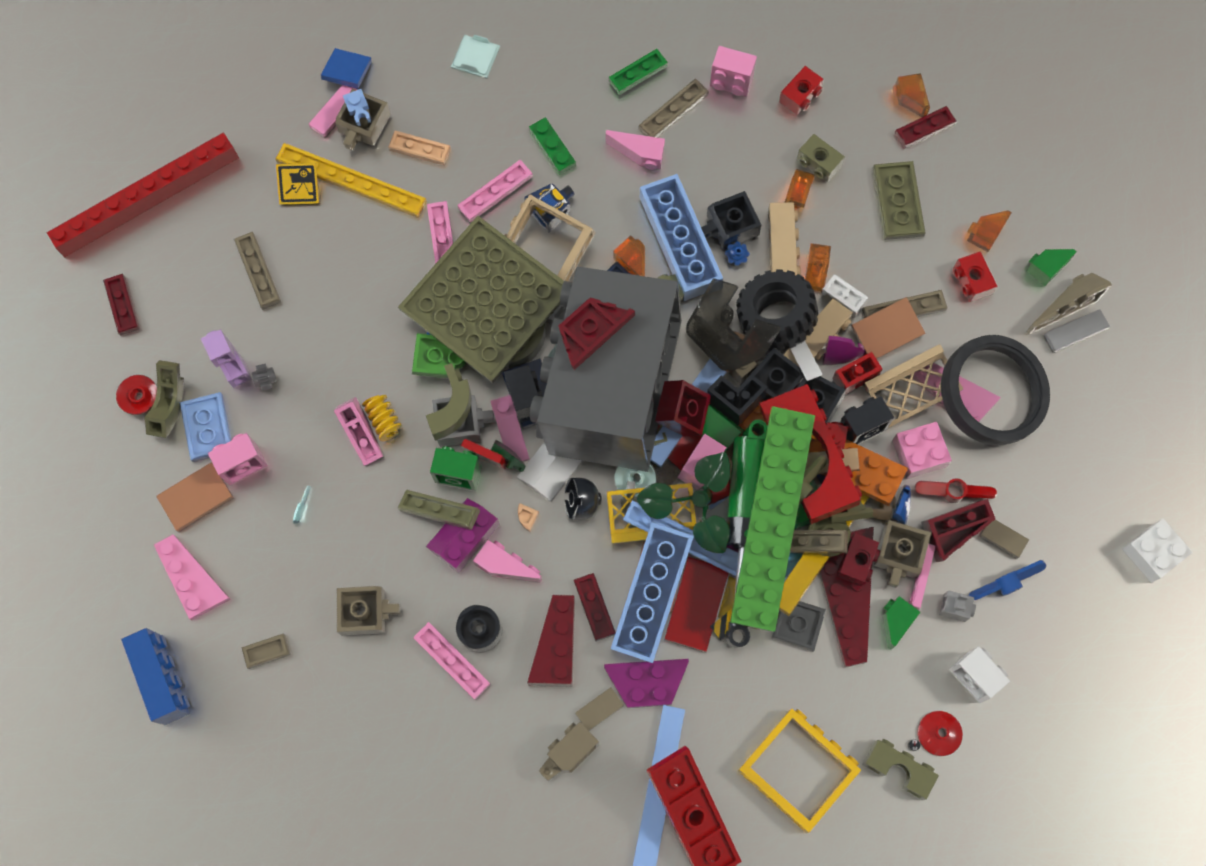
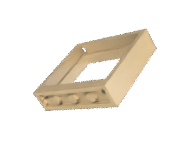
(578, 250)

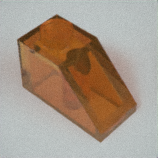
(912, 94)
(799, 188)
(987, 229)
(631, 256)
(817, 266)

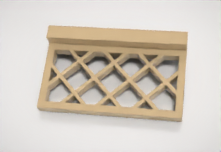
(904, 370)

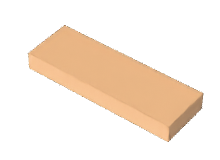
(419, 147)

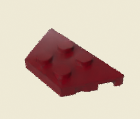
(591, 327)

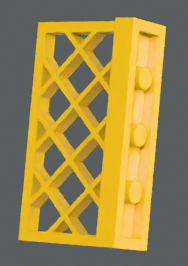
(636, 534)

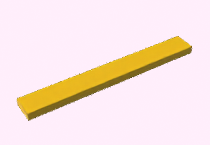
(355, 181)
(803, 576)

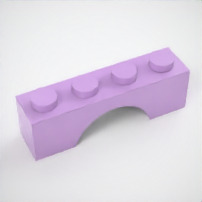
(225, 355)

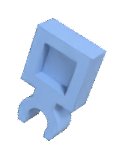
(357, 105)

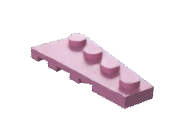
(975, 398)
(191, 581)

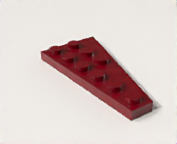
(848, 607)

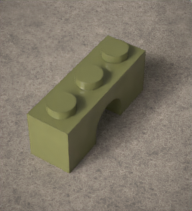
(919, 777)

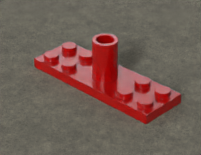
(692, 810)

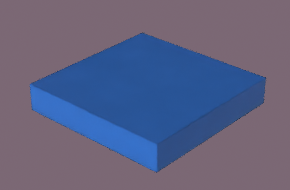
(346, 68)

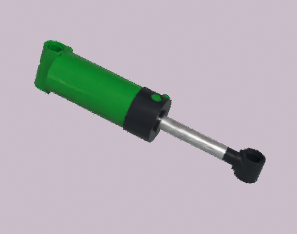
(744, 475)

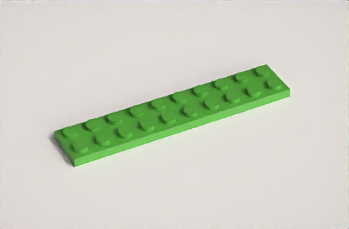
(772, 519)

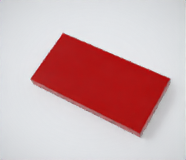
(696, 605)

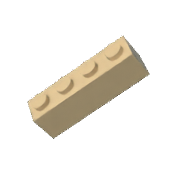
(783, 237)
(830, 322)

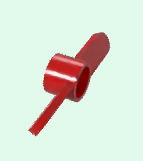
(941, 489)

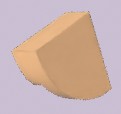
(527, 516)

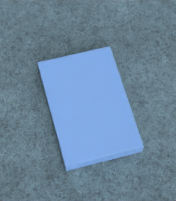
(205, 424)

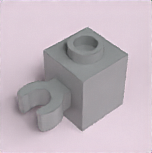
(957, 606)

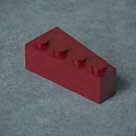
(555, 648)

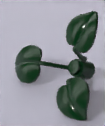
(713, 473)

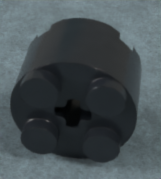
(467, 631)

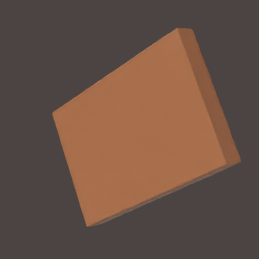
(888, 328)
(194, 497)

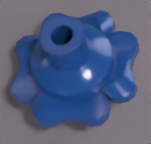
(737, 253)

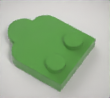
(432, 356)

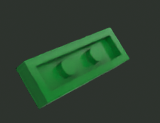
(638, 71)
(552, 146)

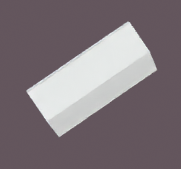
(548, 473)

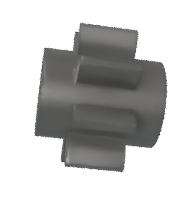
(264, 377)

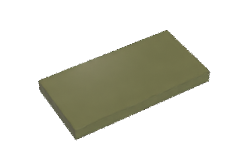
(898, 200)

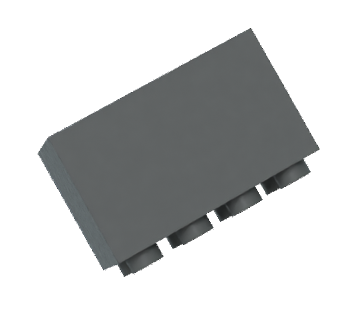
(612, 399)

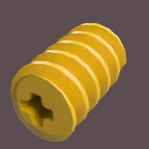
(381, 417)

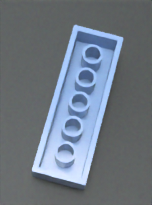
(680, 235)
(652, 592)

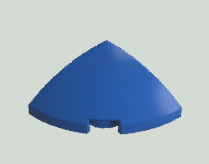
(903, 506)

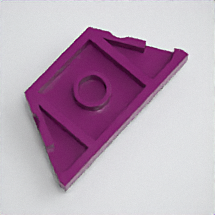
(647, 682)

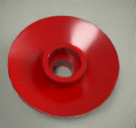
(129, 390)
(929, 735)

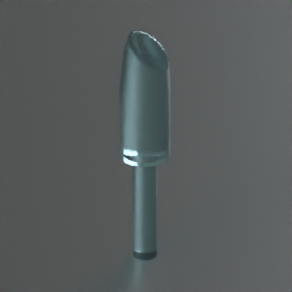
(301, 507)

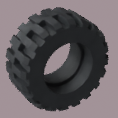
(774, 288)

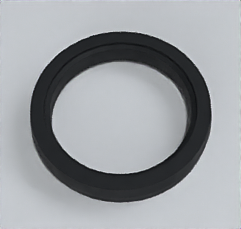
(1030, 365)

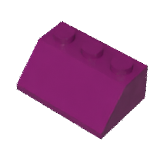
(458, 544)

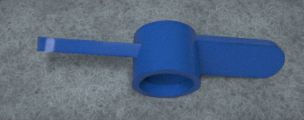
(1010, 582)

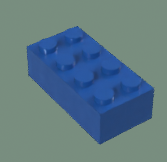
(156, 676)

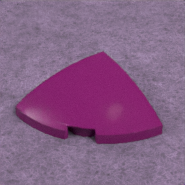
(841, 351)

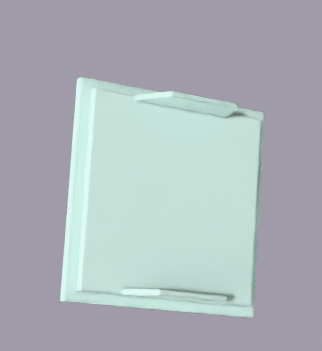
(475, 55)

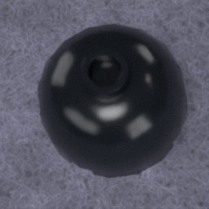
(582, 498)

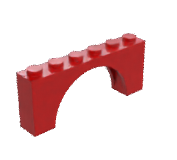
(837, 490)

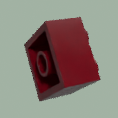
(683, 408)

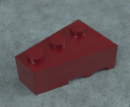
(956, 527)

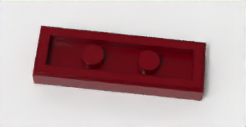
(925, 127)
(121, 304)
(594, 607)

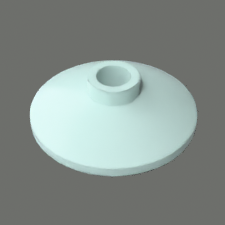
(624, 475)

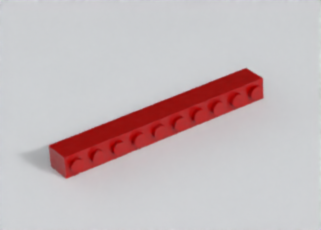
(142, 195)

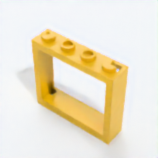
(778, 800)

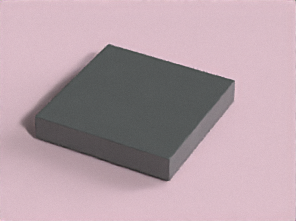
(800, 627)

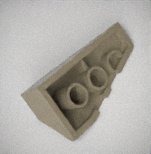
(1080, 294)

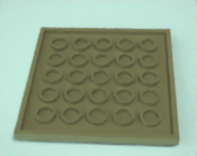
(484, 299)

